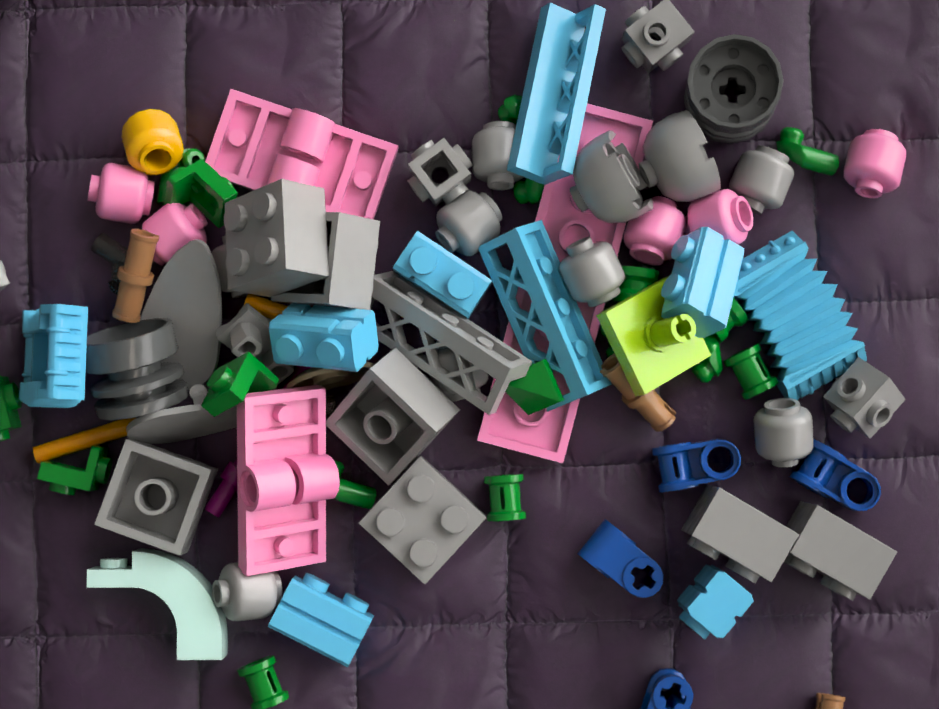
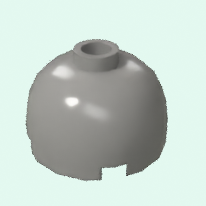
(678, 160)
(609, 181)

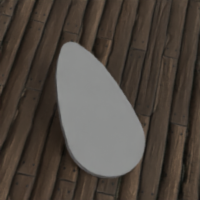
(190, 297)
(181, 422)

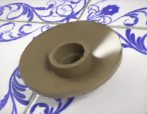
(328, 377)

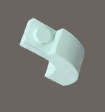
(199, 623)

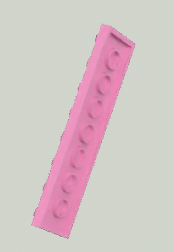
(549, 432)

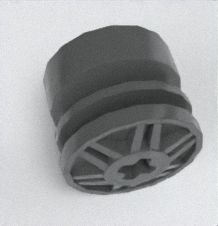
(747, 68)
(136, 376)

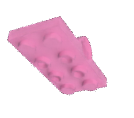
(271, 142)
(283, 479)

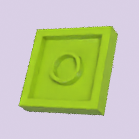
(646, 344)

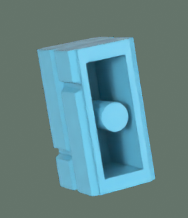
(442, 274)
(702, 280)
(324, 337)
(713, 602)
(322, 619)

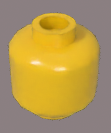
(152, 142)

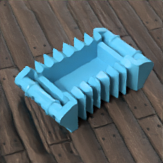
(797, 316)
(54, 356)

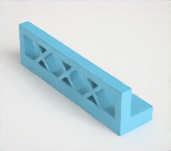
(554, 91)
(551, 310)

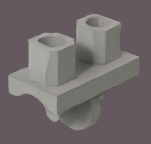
(251, 333)

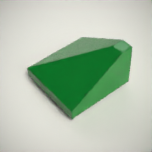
(536, 389)

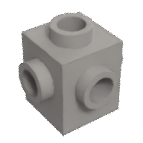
(662, 23)
(439, 156)
(863, 399)

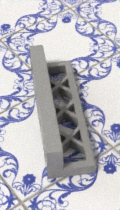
(451, 330)

